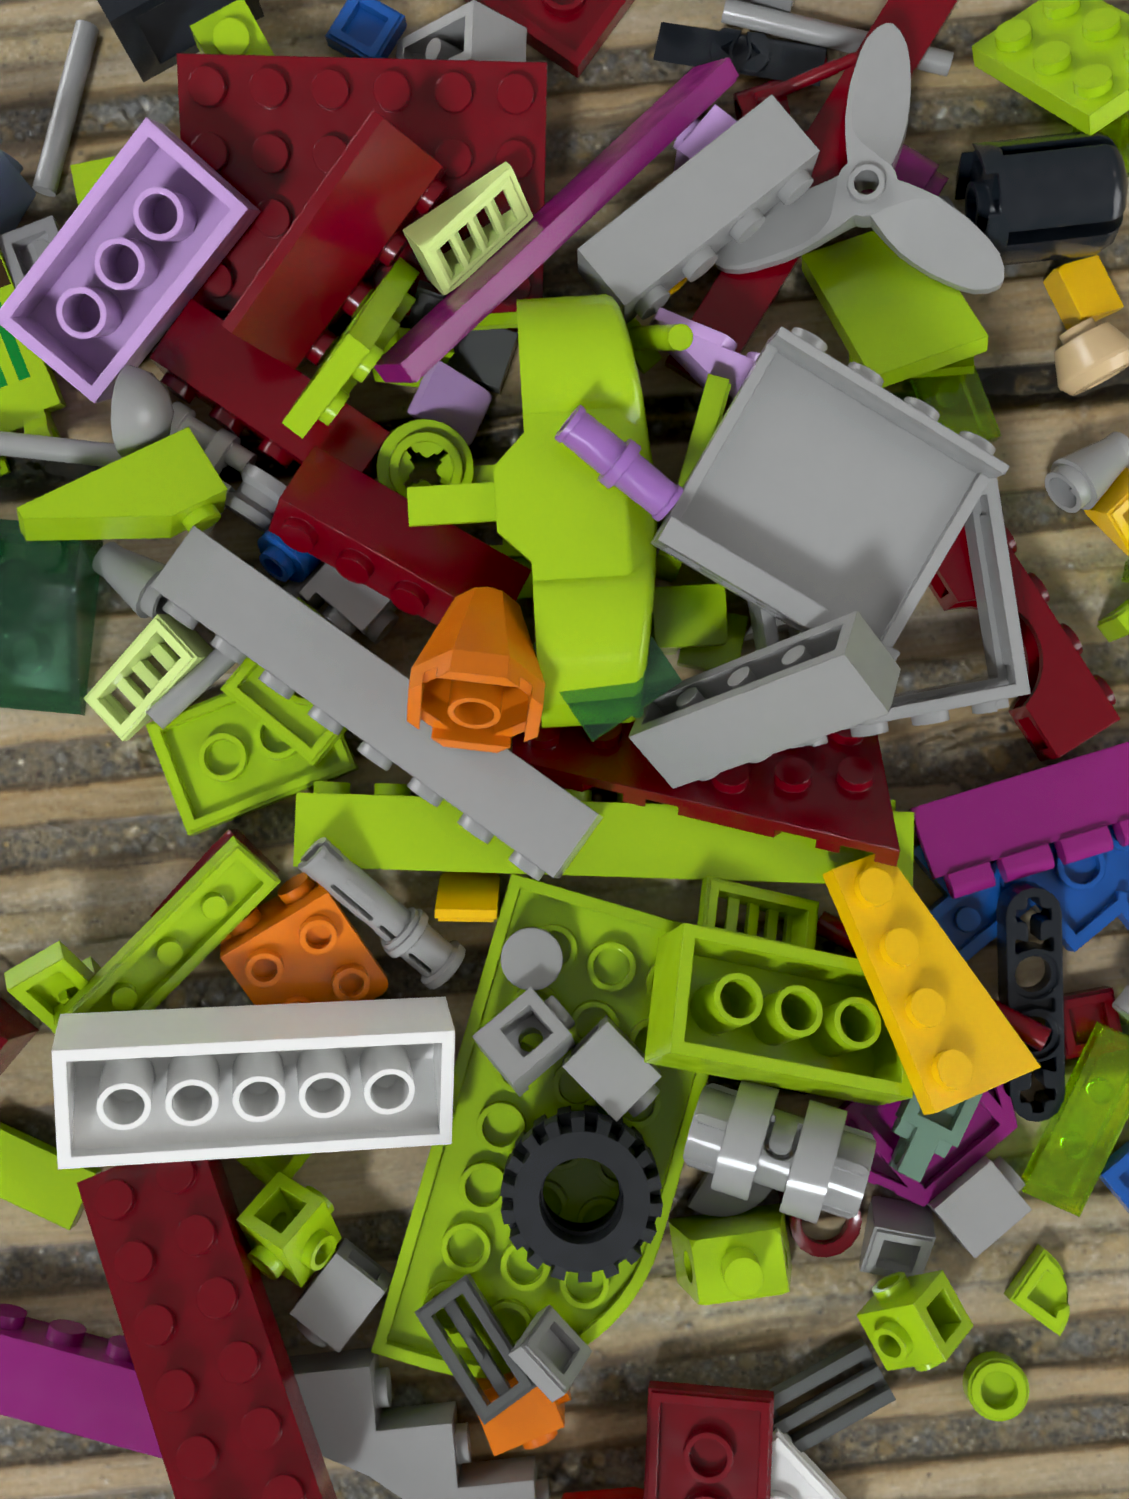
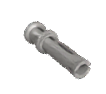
(402, 929)

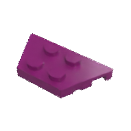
(988, 1126)

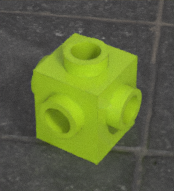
(289, 1230)
(914, 1320)

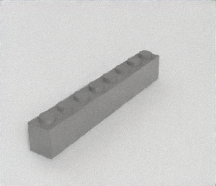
(370, 699)

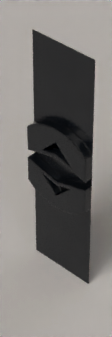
(749, 53)

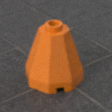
(478, 675)

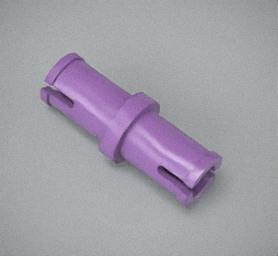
(619, 463)

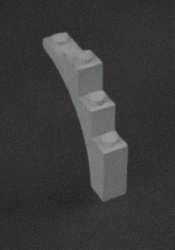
(405, 1448)

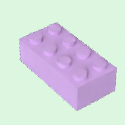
(127, 261)

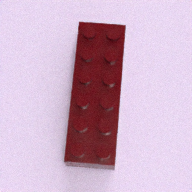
(202, 1334)

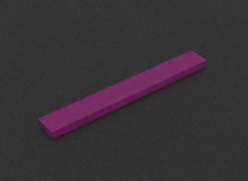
(555, 223)

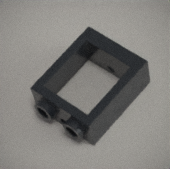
(161, 28)

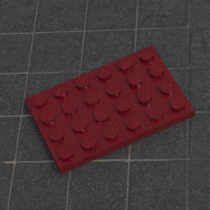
(286, 120)

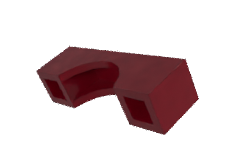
(1065, 698)

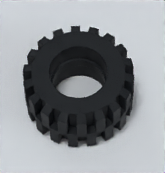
(575, 1245)

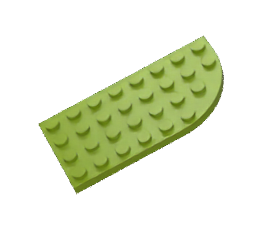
(458, 1205)

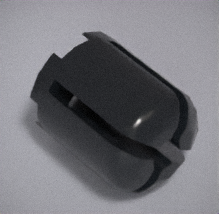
(1045, 194)

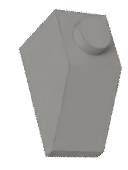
(467, 34)

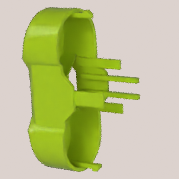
(578, 538)

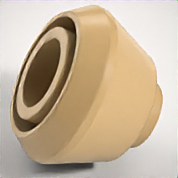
(1090, 356)

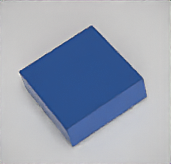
(366, 29)

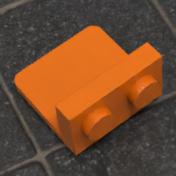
(301, 950)

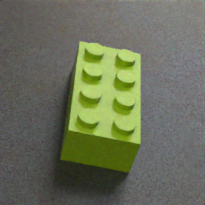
(770, 1017)

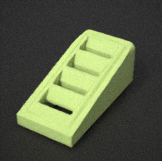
(442, 225)
(150, 642)

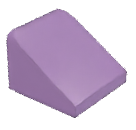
(452, 400)

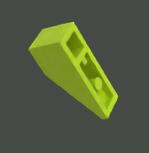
(136, 497)

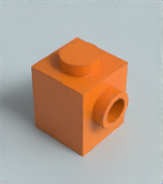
(527, 1422)

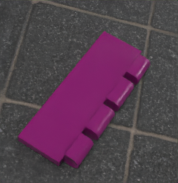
(1022, 816)

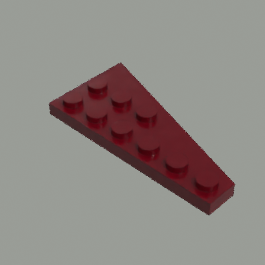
(808, 791)

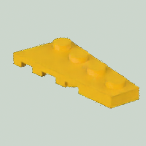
(928, 996)

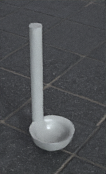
(139, 418)

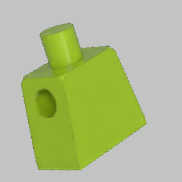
(732, 1255)

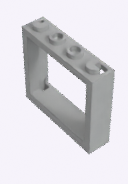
(998, 626)

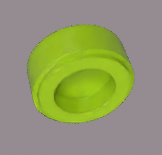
(995, 1386)

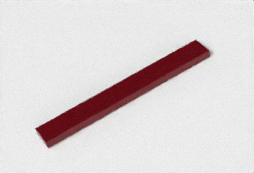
(741, 300)

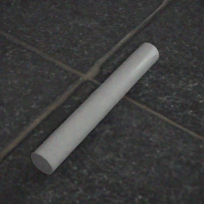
(65, 108)

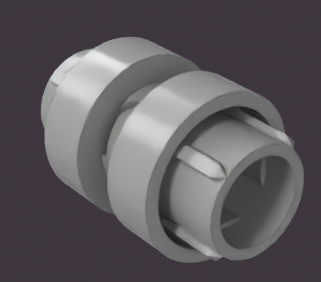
(827, 1160)

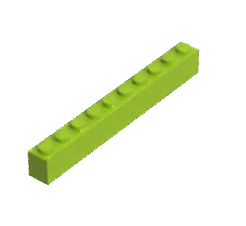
(630, 841)

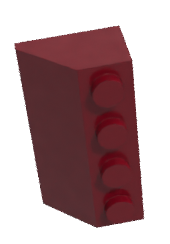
(338, 244)

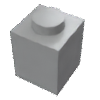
(613, 1070)
(981, 1204)
(340, 1297)

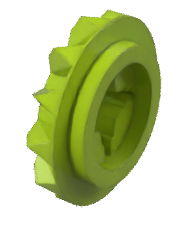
(427, 438)

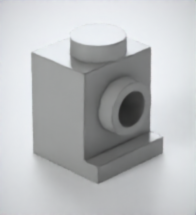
(351, 604)
(503, 1035)

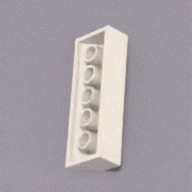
(252, 1081)

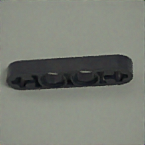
(1039, 1000)

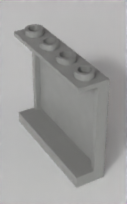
(826, 492)

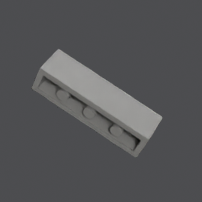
(699, 211)
(769, 702)

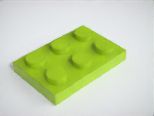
(1064, 59)
(355, 351)

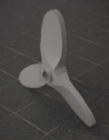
(907, 218)

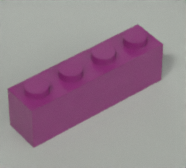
(72, 1381)

